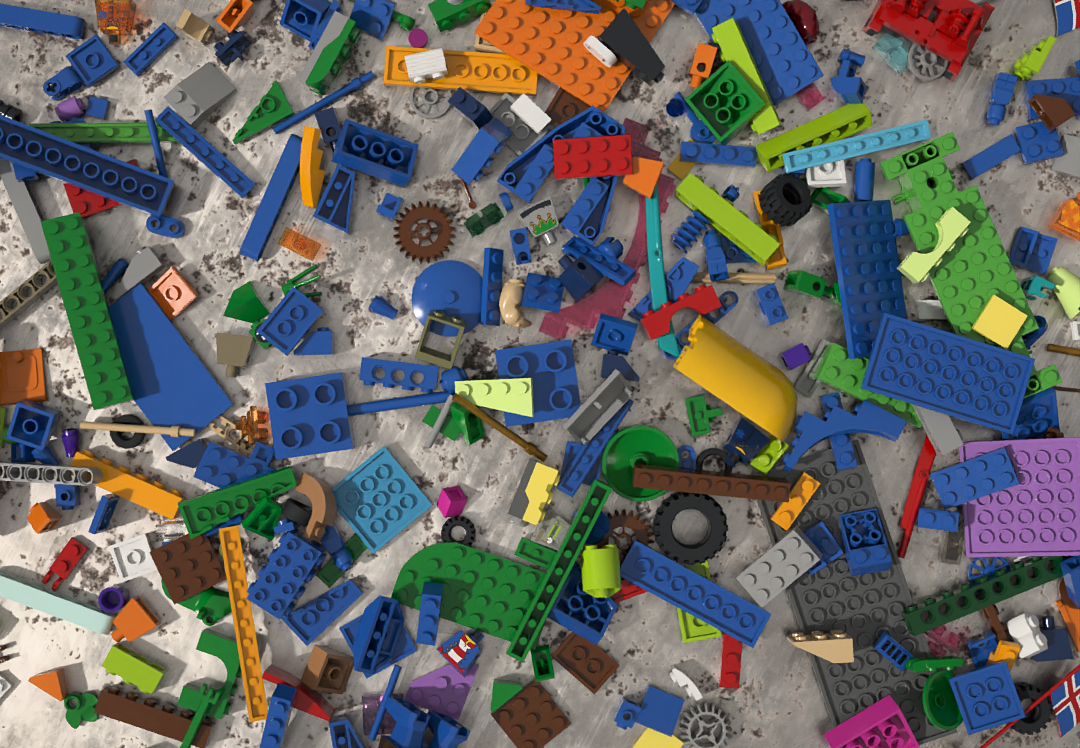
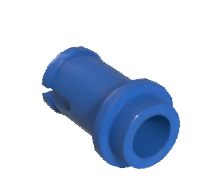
(855, 58)

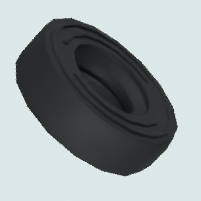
(119, 440)

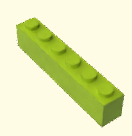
(736, 50)
(822, 130)
(727, 219)

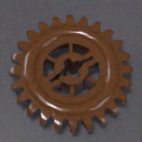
(405, 234)
(623, 520)

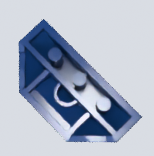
(377, 634)

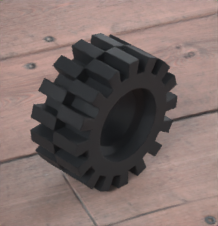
(459, 521)

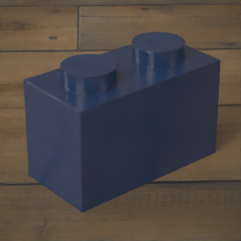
(470, 108)

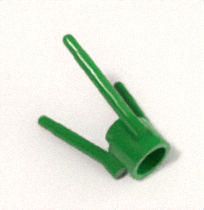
(291, 282)

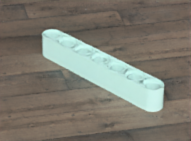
(55, 604)

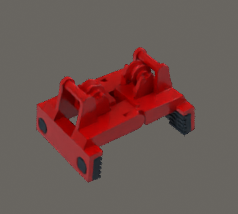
(942, 34)

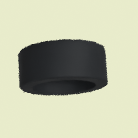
(712, 451)
(297, 512)

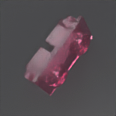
(810, 96)

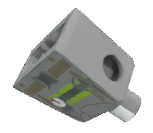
(551, 530)

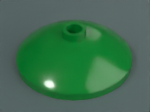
(940, 701)

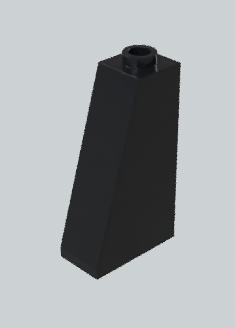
(632, 48)

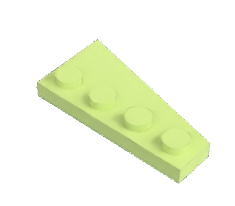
(499, 394)

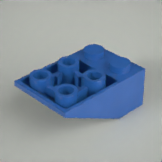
(864, 542)

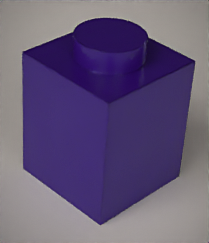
(795, 356)

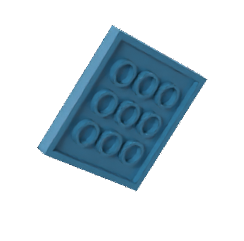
(379, 499)

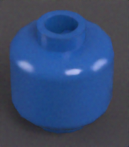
(452, 375)

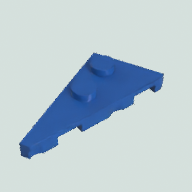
(585, 6)

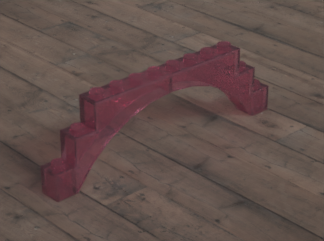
(612, 296)

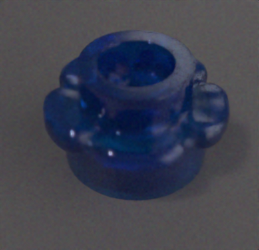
(675, 108)

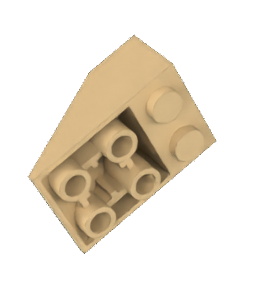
(833, 646)

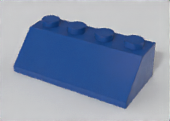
(375, 153)

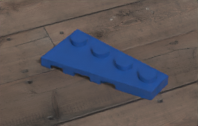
(676, 284)
(320, 612)

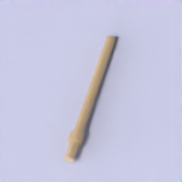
(173, 431)

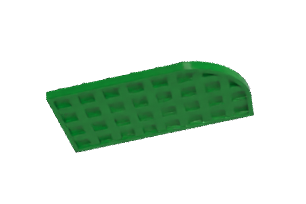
(477, 589)

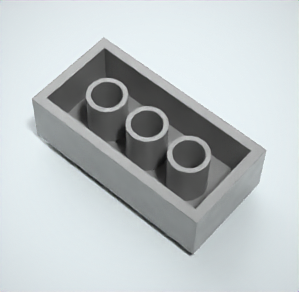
(779, 566)

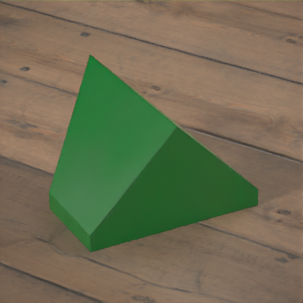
(246, 304)

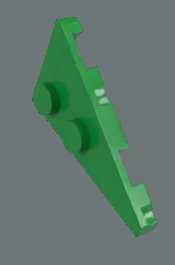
(271, 110)

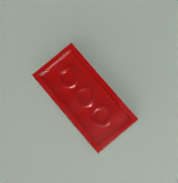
(593, 157)
(89, 203)

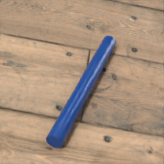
(155, 143)
(382, 710)

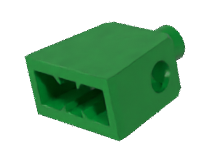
(807, 285)

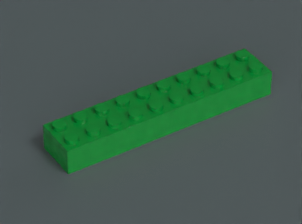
(87, 311)

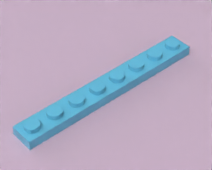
(856, 146)

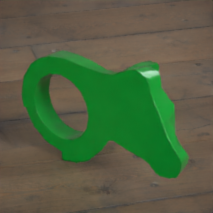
(208, 604)

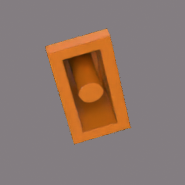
(43, 517)

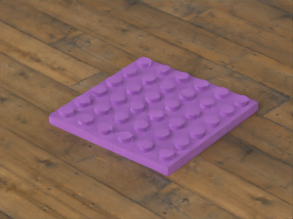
(1035, 515)

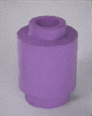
(70, 108)

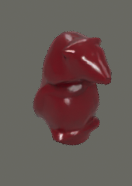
(805, 19)

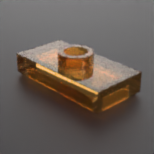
(299, 243)

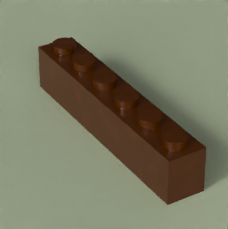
(151, 716)

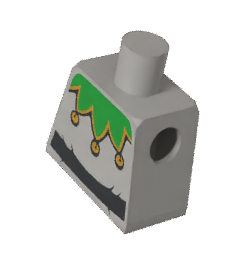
(540, 220)

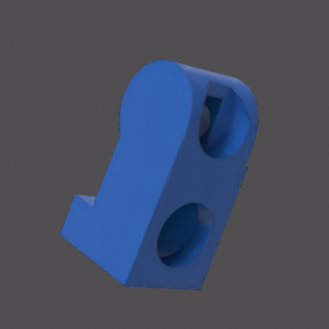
(520, 246)

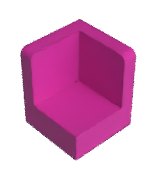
(451, 501)

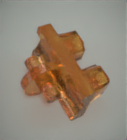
(249, 426)

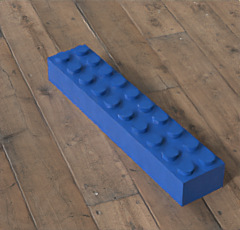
(84, 168)

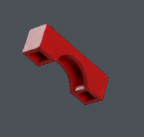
(658, 322)

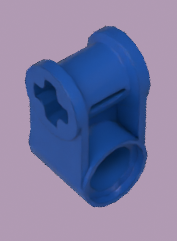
(64, 82)

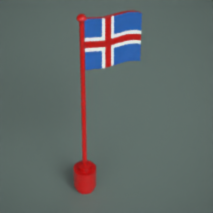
(1065, 702)

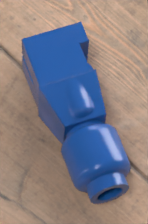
(1000, 97)
(715, 256)
(335, 545)

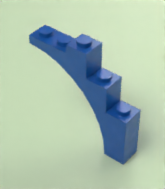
(867, 419)

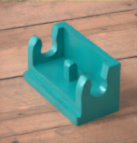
(1034, 286)

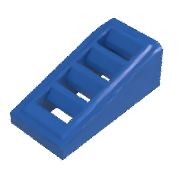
(881, 641)

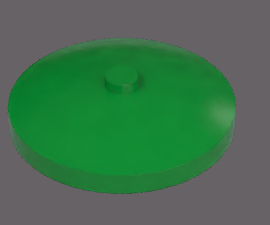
(636, 445)

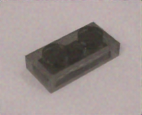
(952, 546)

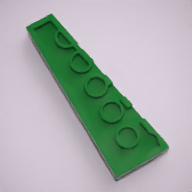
(220, 505)

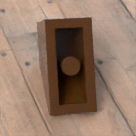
(1051, 110)

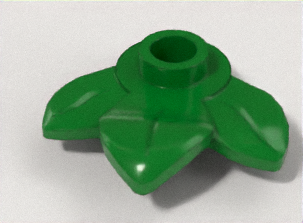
(82, 711)

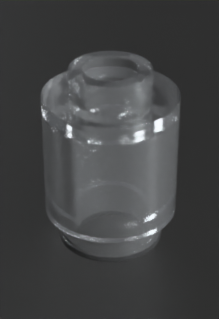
(170, 529)

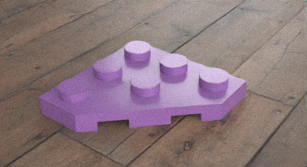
(442, 690)

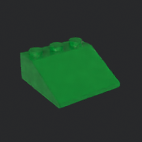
(725, 102)

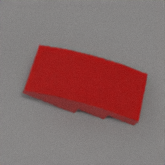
(305, 698)

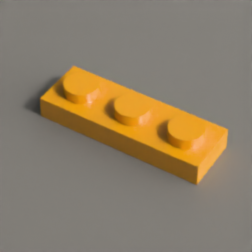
(798, 497)

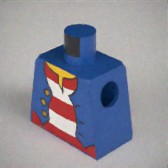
(462, 650)

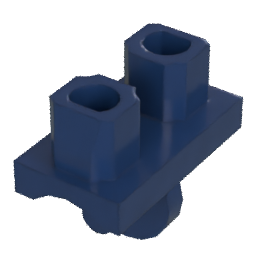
(233, 48)

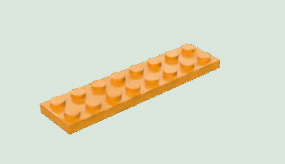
(466, 70)

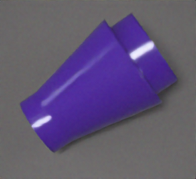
(71, 441)

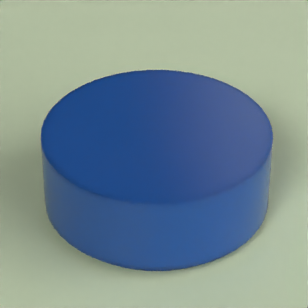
(506, 201)

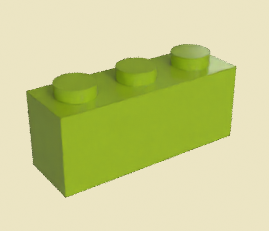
(134, 668)

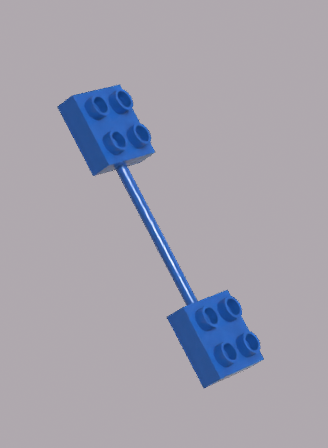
(315, 411)

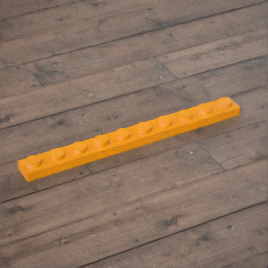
(243, 623)

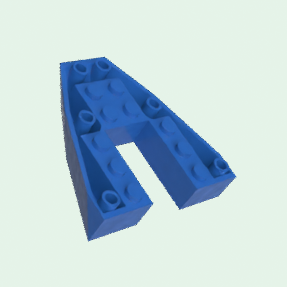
(531, 169)

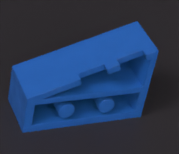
(482, 150)
(336, 201)
(343, 733)

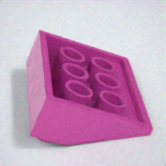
(875, 727)

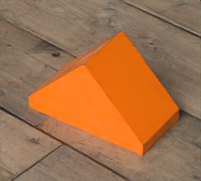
(235, 14)
(51, 682)

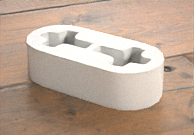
(600, 51)

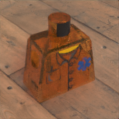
(115, 18)

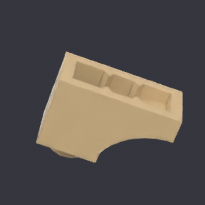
(194, 27)

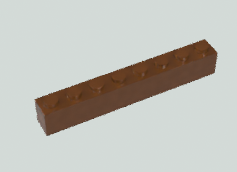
(711, 482)

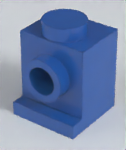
(73, 493)
(630, 707)

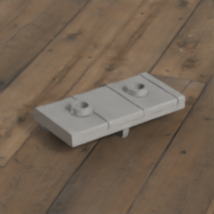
(599, 408)

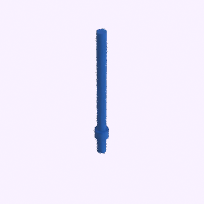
(356, 83)

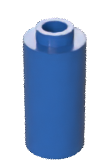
(864, 180)

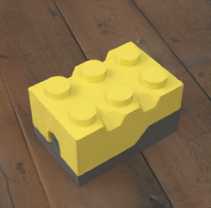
(533, 493)

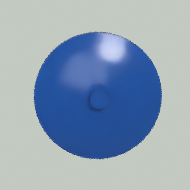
(451, 289)

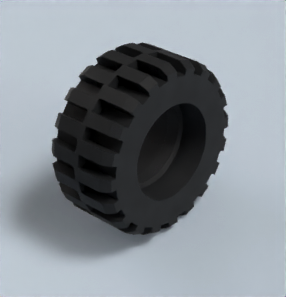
(690, 553)

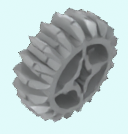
(710, 724)

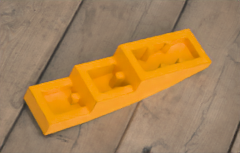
(310, 175)
(778, 259)

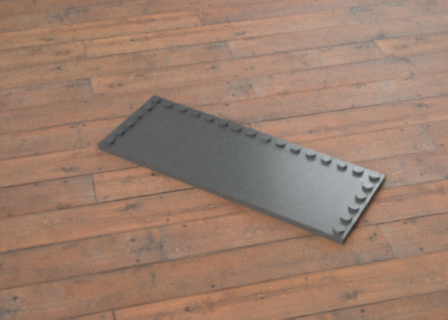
(857, 604)

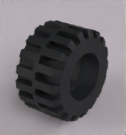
(785, 199)
(1039, 714)

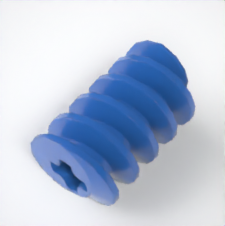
(689, 231)

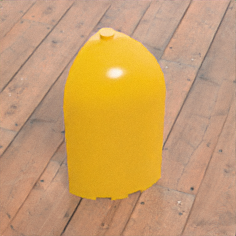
(739, 377)

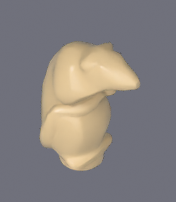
(509, 304)

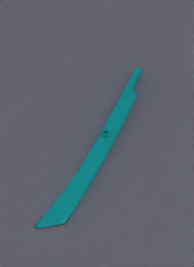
(656, 269)

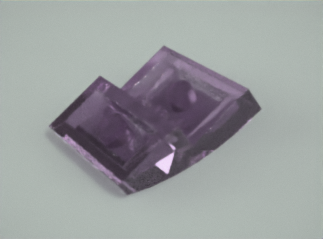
(370, 707)

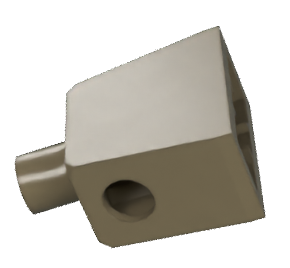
(234, 351)

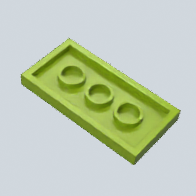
(691, 627)

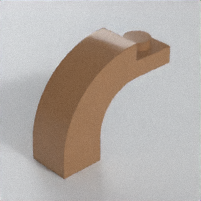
(322, 502)

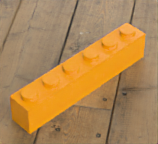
(131, 486)

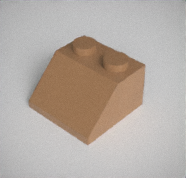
(327, 670)

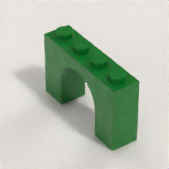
(225, 649)

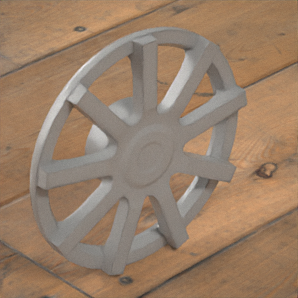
(926, 59)
(430, 98)

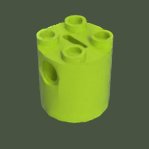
(600, 570)

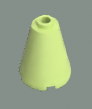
(1066, 289)

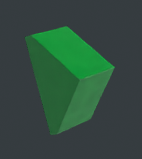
(542, 663)
(503, 691)

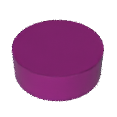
(418, 38)

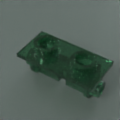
(491, 215)

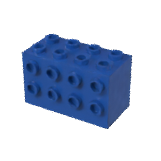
(286, 573)

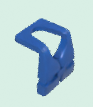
(981, 653)

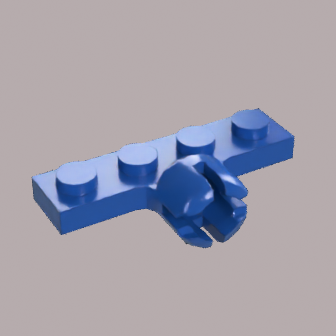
(602, 258)

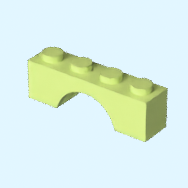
(949, 227)

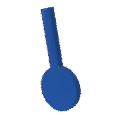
(699, 131)

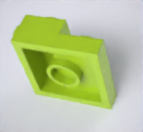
(1031, 62)

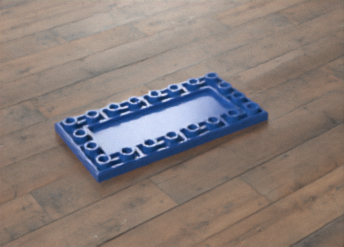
(163, 368)

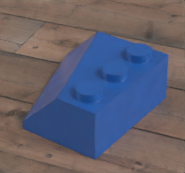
(581, 611)

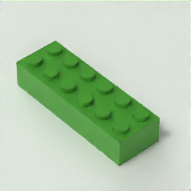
(847, 377)

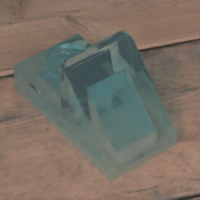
(891, 51)

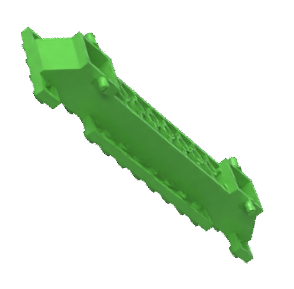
(977, 262)

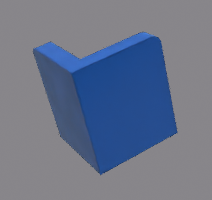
(390, 206)

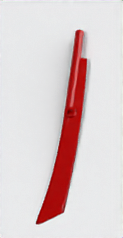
(916, 494)

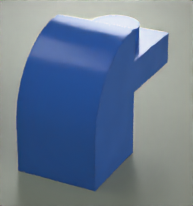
(847, 86)

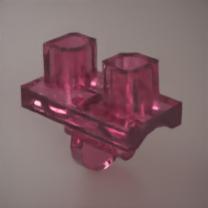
(950, 643)

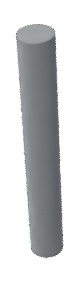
(439, 422)

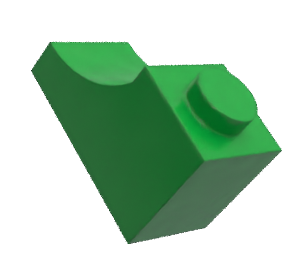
(469, 424)

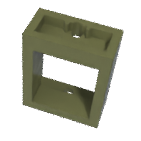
(434, 356)

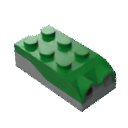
(330, 53)

